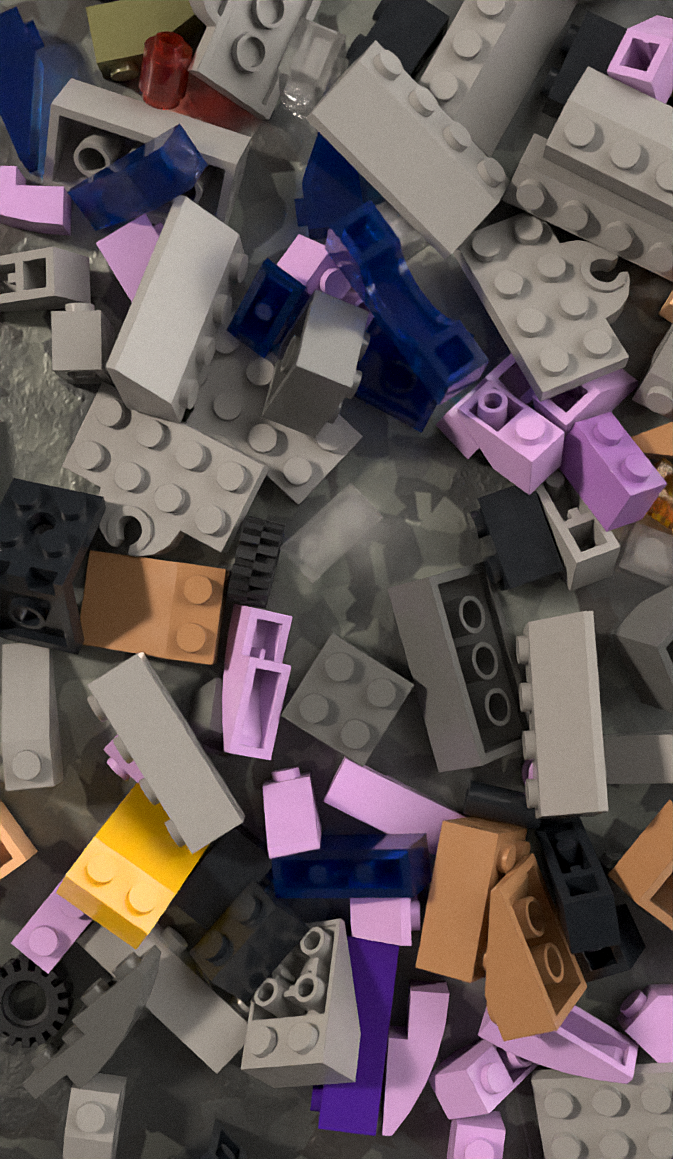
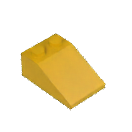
(129, 870)

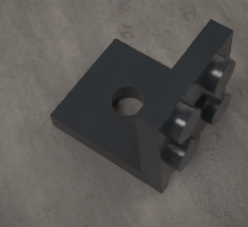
(39, 569)

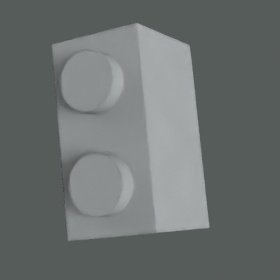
(81, 344)

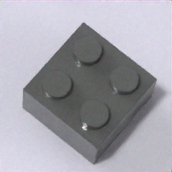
(317, 364)
(347, 699)

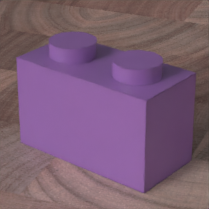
(609, 471)

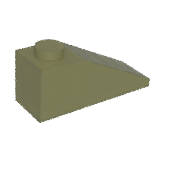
(124, 25)

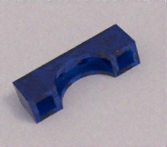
(375, 267)

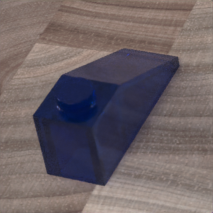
(21, 84)
(140, 180)
(328, 190)

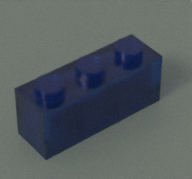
(356, 867)

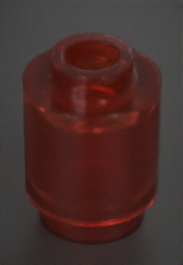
(165, 70)

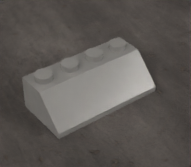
(492, 62)
(99, 127)
(617, 141)
(409, 149)
(177, 312)
(563, 717)

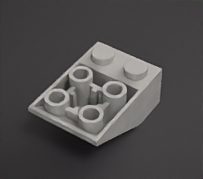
(306, 1015)

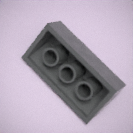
(461, 666)

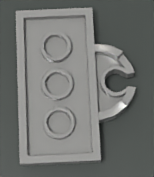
(246, 47)
(548, 301)
(231, 411)
(162, 476)
(606, 1118)

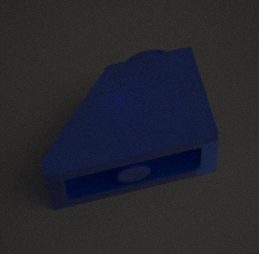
(268, 309)

